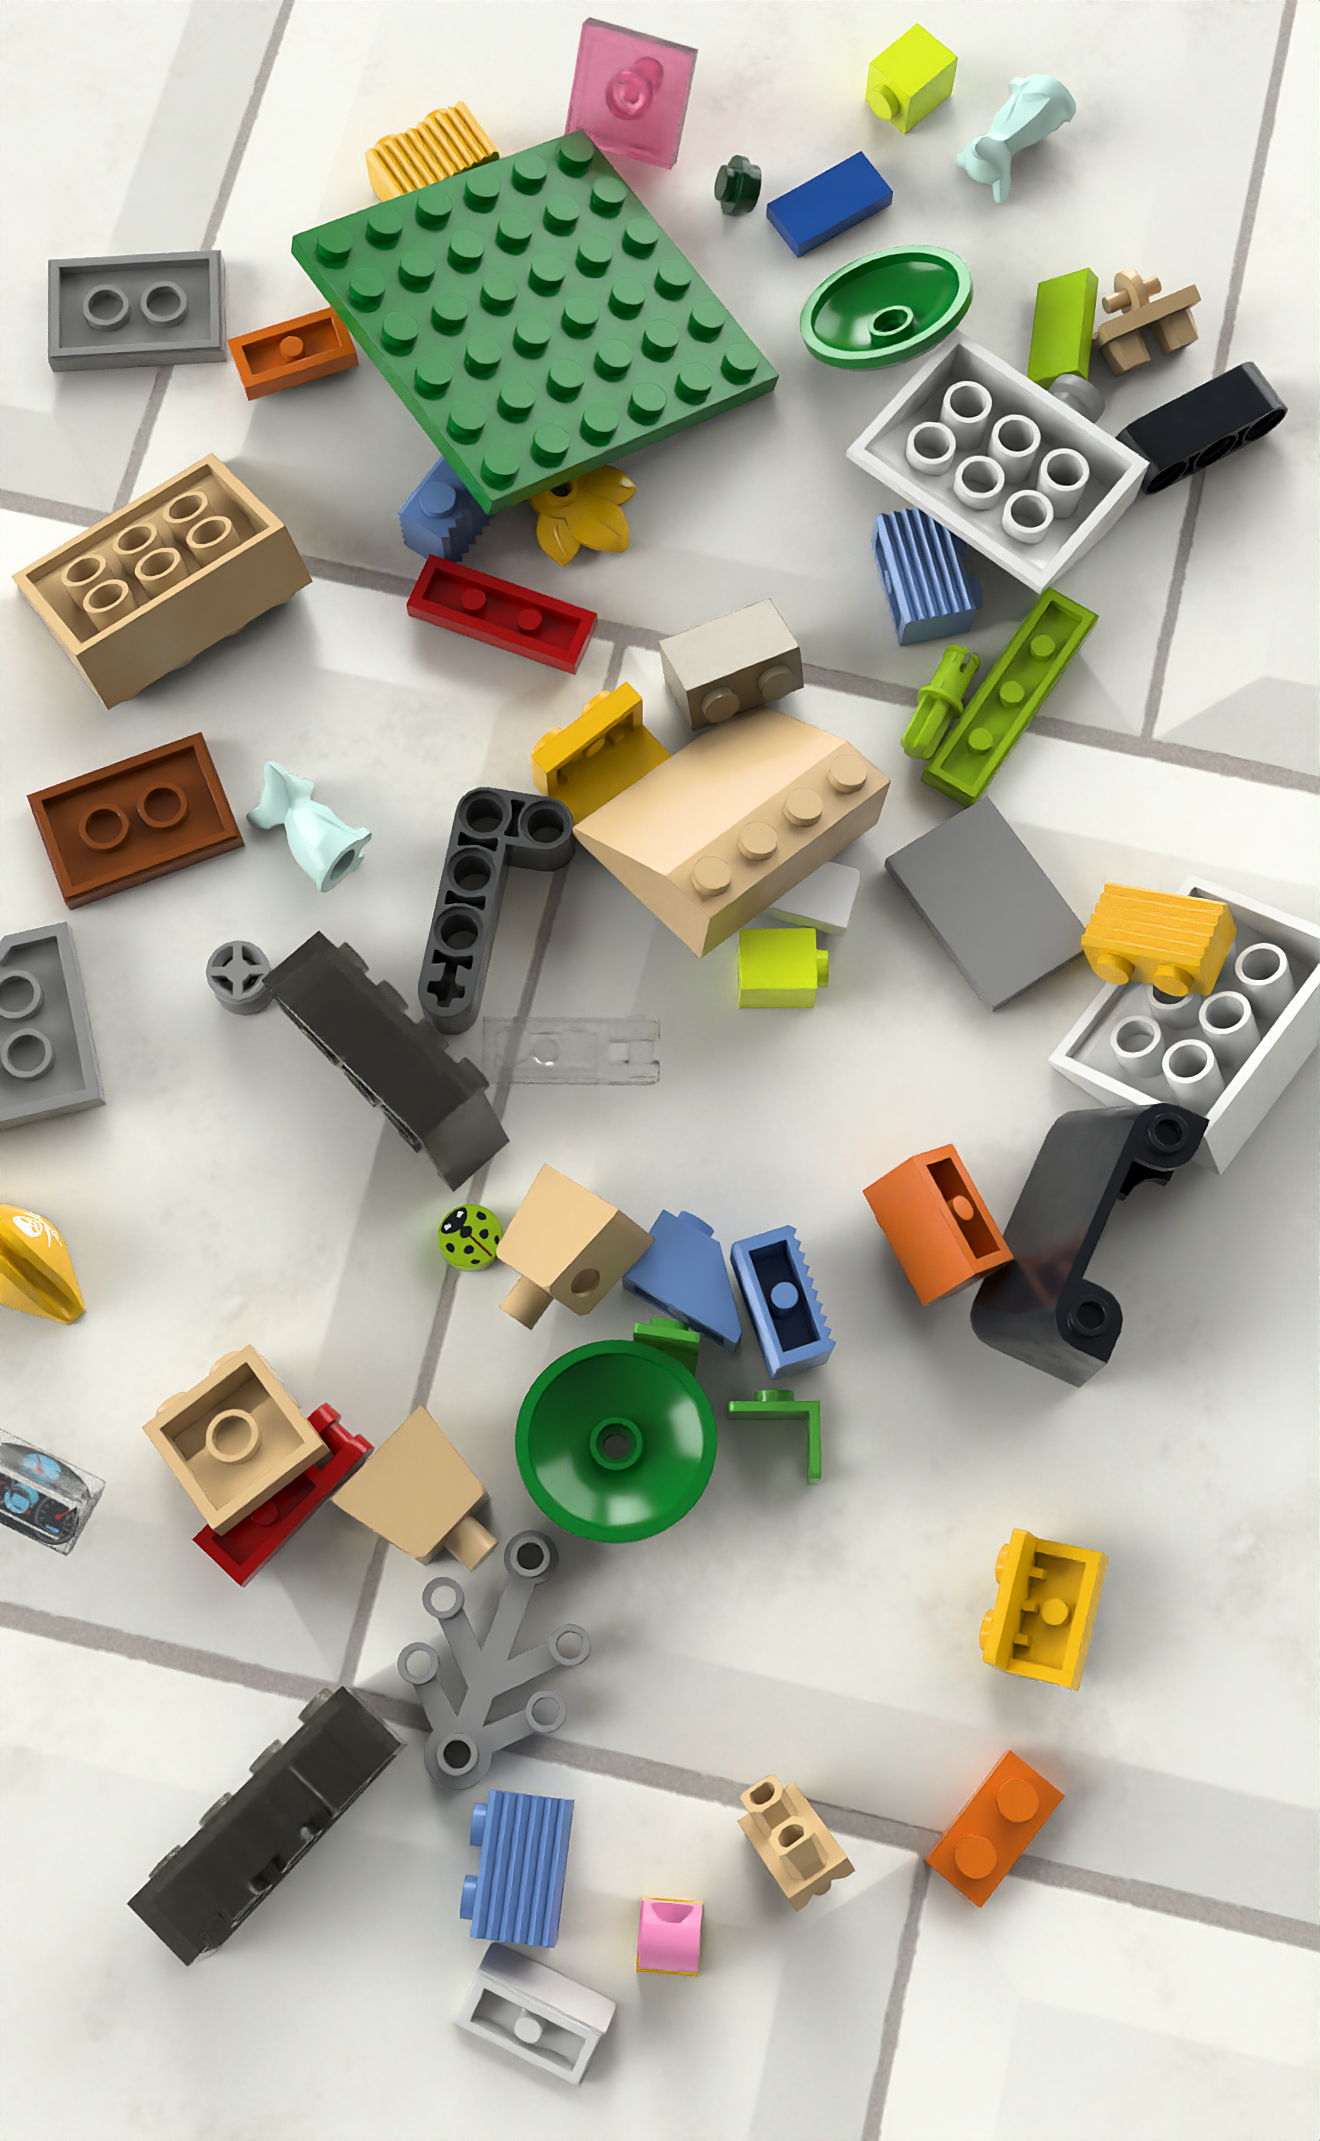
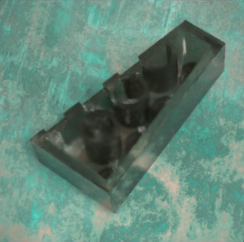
(390, 1056)
(267, 1826)

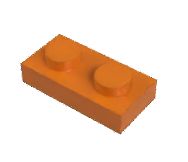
(292, 353)
(993, 1828)

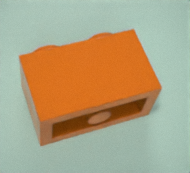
(937, 1224)

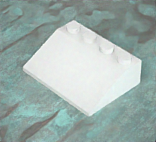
(1000, 462)
(1215, 1052)

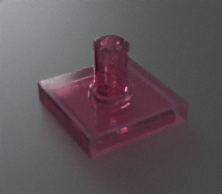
(631, 92)

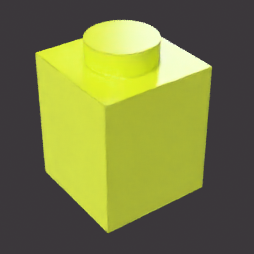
(910, 78)
(780, 968)

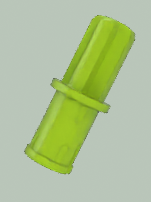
(939, 702)

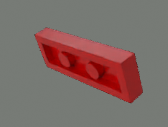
(502, 614)

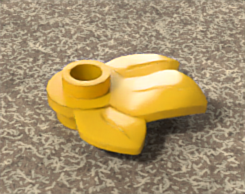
(585, 516)

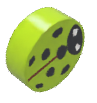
(470, 1237)

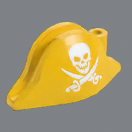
(36, 1267)

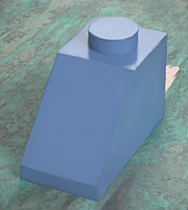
(687, 1278)

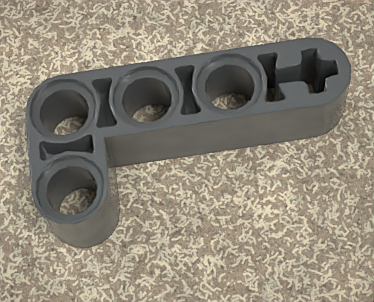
(480, 909)

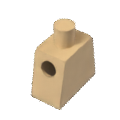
(566, 1248)
(420, 1495)

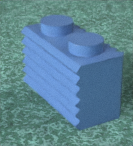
(442, 515)
(924, 576)
(781, 1302)
(519, 1869)

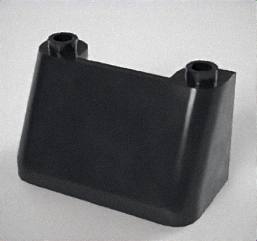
(1039, 1301)

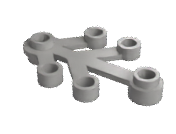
(488, 1670)

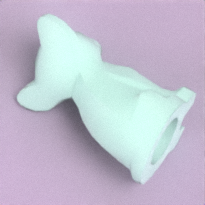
(1033, 112)
(314, 833)

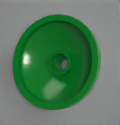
(887, 308)
(606, 1393)

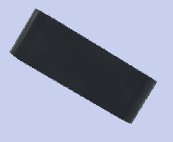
(1203, 426)

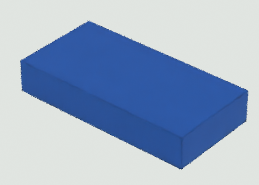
(829, 204)

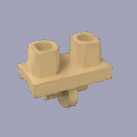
(1167, 316)
(792, 1840)

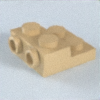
(235, 1438)

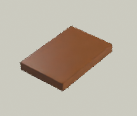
(135, 821)

